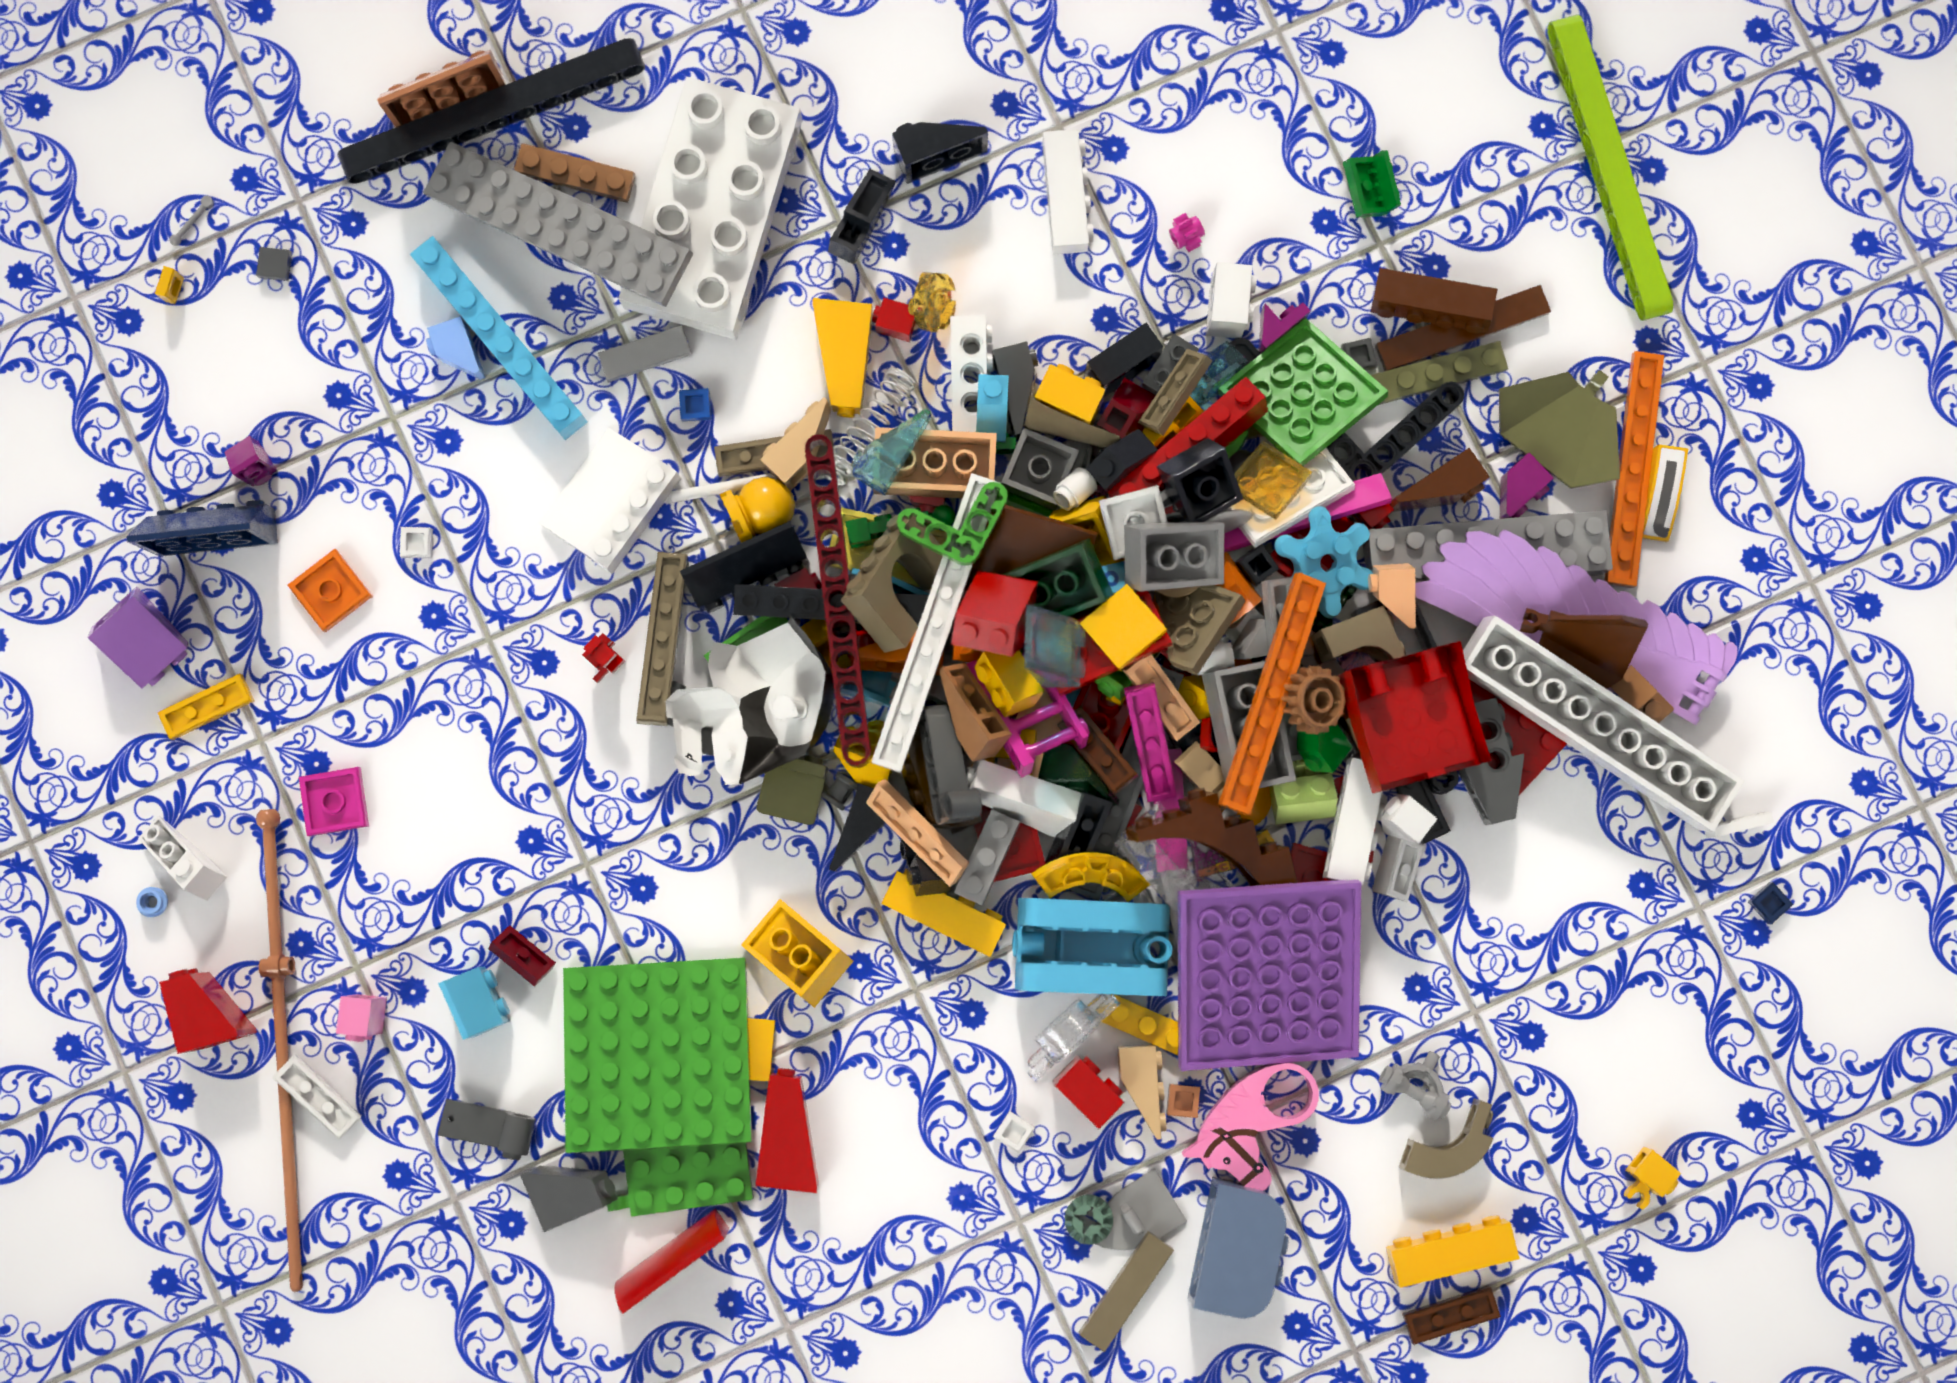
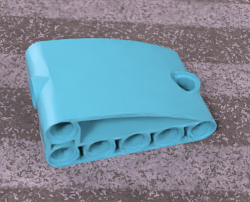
(1091, 947)

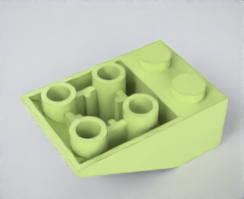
(1306, 799)

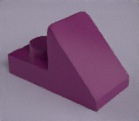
(1273, 328)

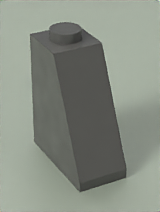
(566, 1193)

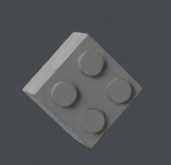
(1038, 468)

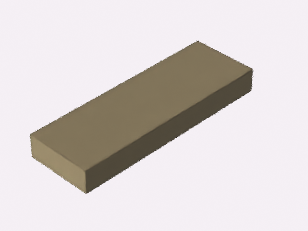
(1175, 391)

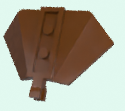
(1590, 643)

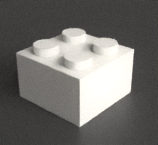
(1229, 300)

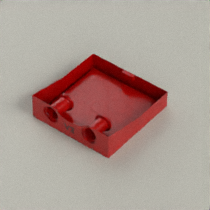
(1414, 717)

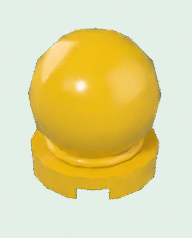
(759, 507)

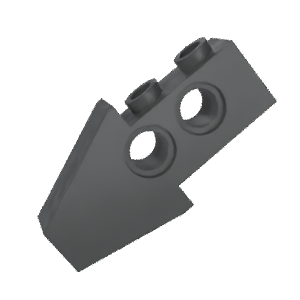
(1495, 790)

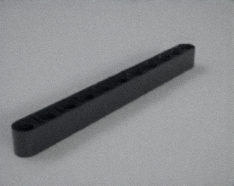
(491, 110)

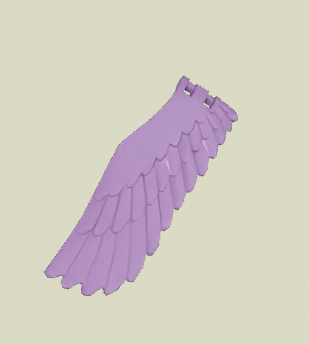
(1508, 575)

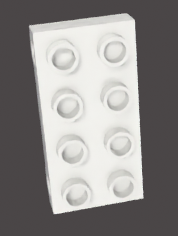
(718, 200)

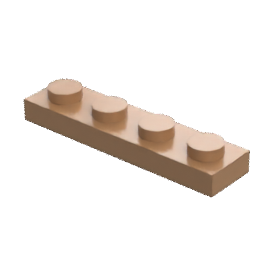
(575, 173)

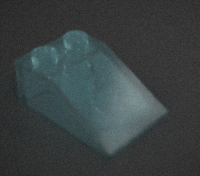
(1054, 648)

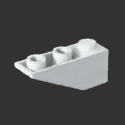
(182, 859)

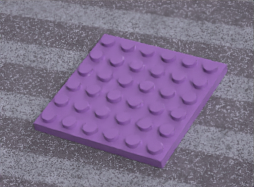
(1268, 974)

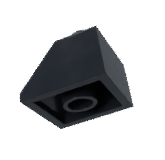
(1201, 481)

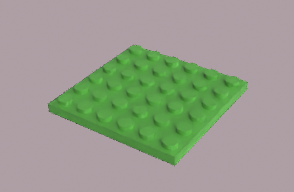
(656, 1055)

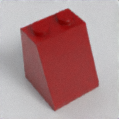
(994, 613)
(201, 1011)

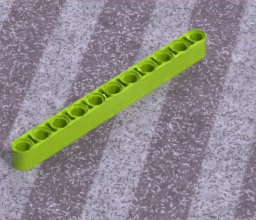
(1610, 167)

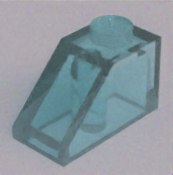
(1224, 365)

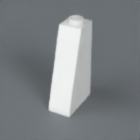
(1025, 799)

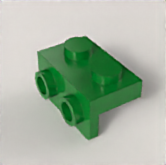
(1372, 185)

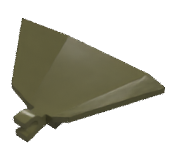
(1563, 427)

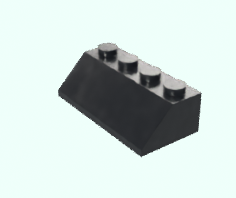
(748, 563)

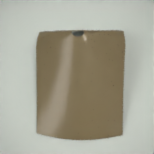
(1052, 422)

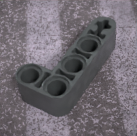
(946, 769)

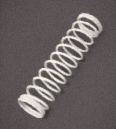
(898, 383)

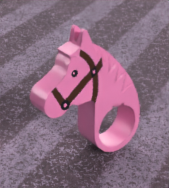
(1231, 1126)

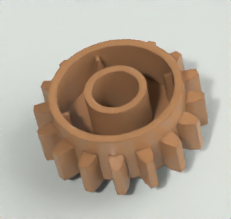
(1314, 700)

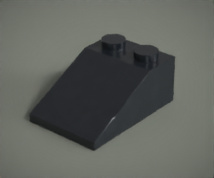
(933, 147)

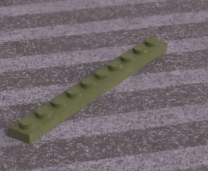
(1432, 373)

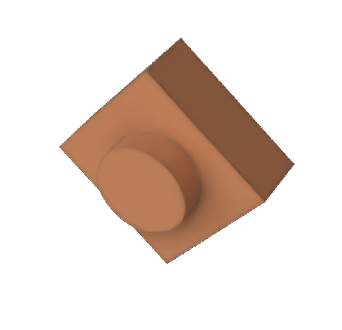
(1183, 1100)

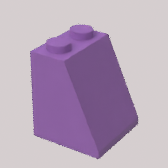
(139, 639)

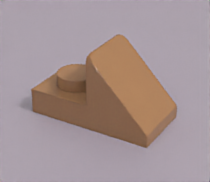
(1642, 695)

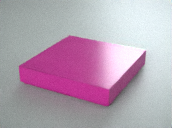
(333, 801)

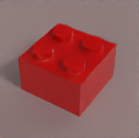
(1088, 1092)

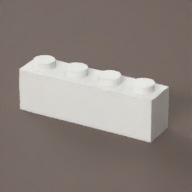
(1066, 191)
(1353, 827)

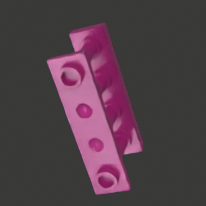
(1024, 755)

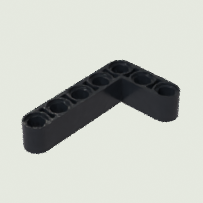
(1391, 442)

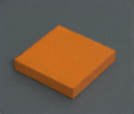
(330, 590)

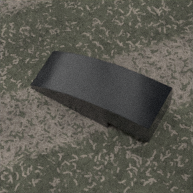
(861, 216)

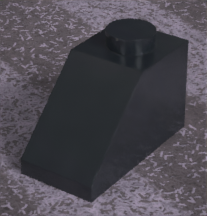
(1121, 459)

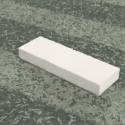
(316, 1096)

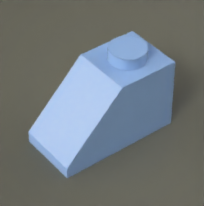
(455, 346)

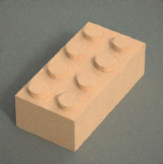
(943, 463)

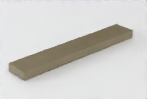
(662, 639)

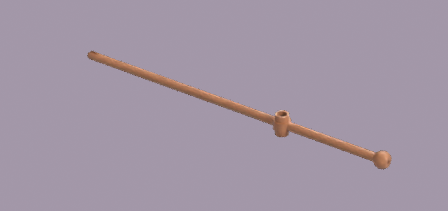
(276, 968)

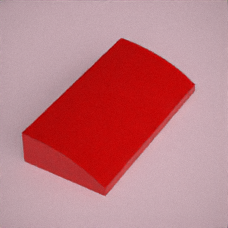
(670, 1260)

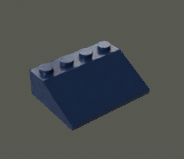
(206, 529)

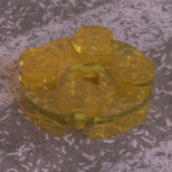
(933, 301)

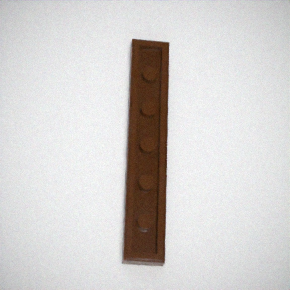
(1434, 340)

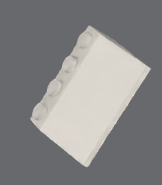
(611, 500)

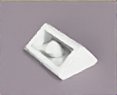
(1397, 868)

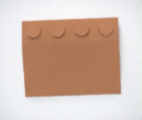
(442, 88)

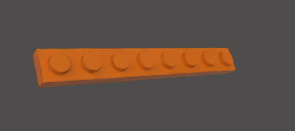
(1634, 467)
(1267, 707)

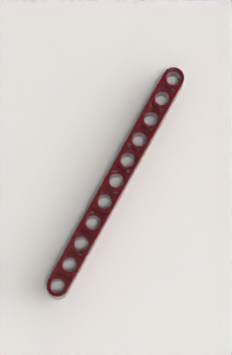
(837, 585)

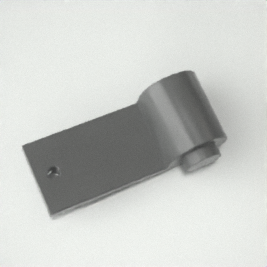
(488, 1126)

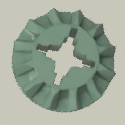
(1101, 1213)

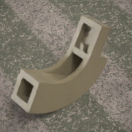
(1456, 1156)

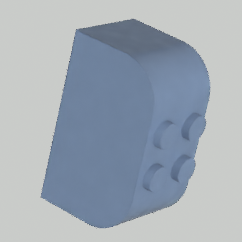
(1238, 1251)

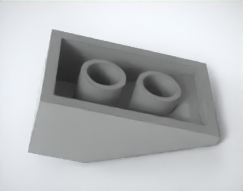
(1173, 555)

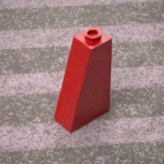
(786, 1139)

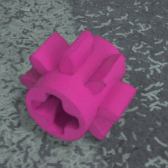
(1186, 232)

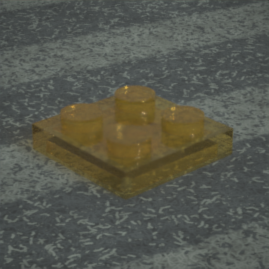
(1271, 479)

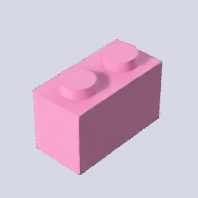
(361, 1016)

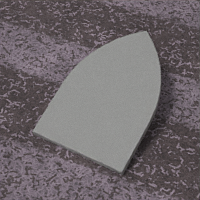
(1141, 1208)

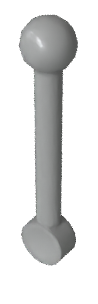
(206, 203)

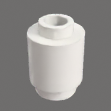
(1075, 489)
(1220, 658)

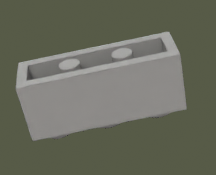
(987, 857)

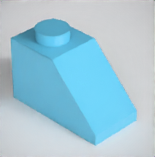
(992, 405)

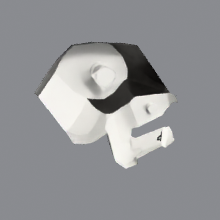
(762, 701)

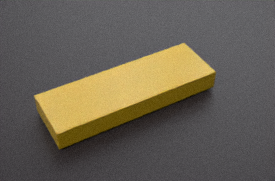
(206, 706)

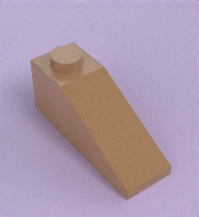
(973, 714)

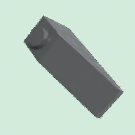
(1019, 364)

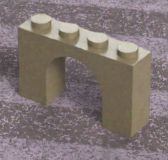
(871, 591)
(1364, 633)

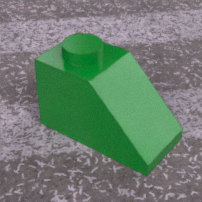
(1324, 750)

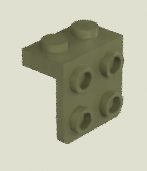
(794, 790)

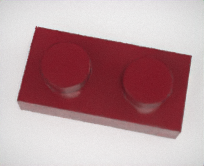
(522, 955)

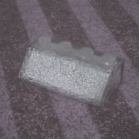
(1171, 863)

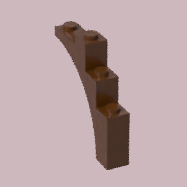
(1233, 837)

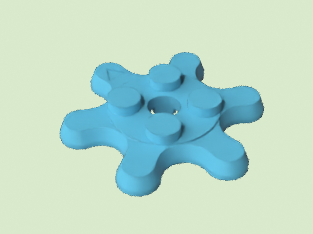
(1341, 547)

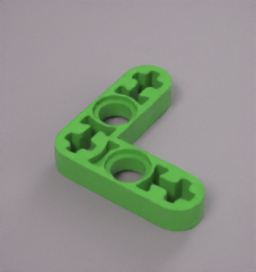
(965, 535)

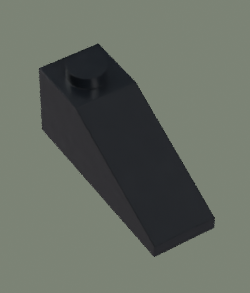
(858, 829)
(1084, 832)

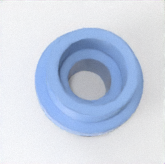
(143, 901)

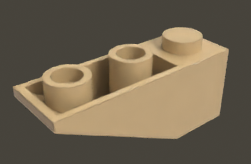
(787, 457)
(1139, 1075)

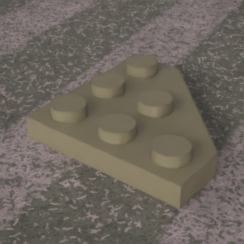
(1197, 623)

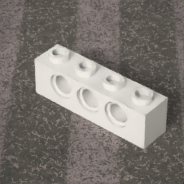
(964, 331)

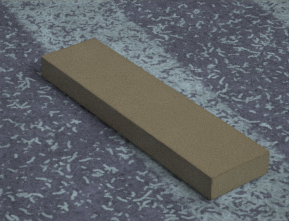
(746, 456)
(1126, 1291)

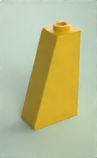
(844, 346)

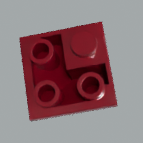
(1125, 409)

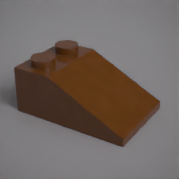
(1453, 481)

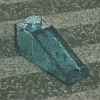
(886, 455)

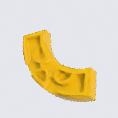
(1090, 868)

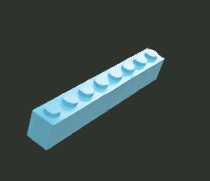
(499, 338)

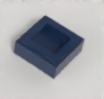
(1770, 903)

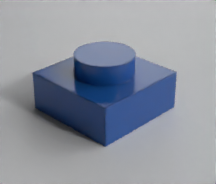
(695, 404)

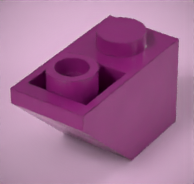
(250, 462)
(1520, 484)

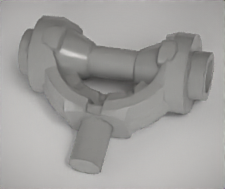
(1434, 1101)

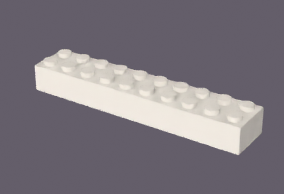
(1599, 724)

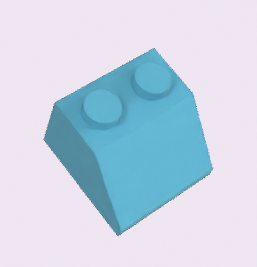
(475, 1002)

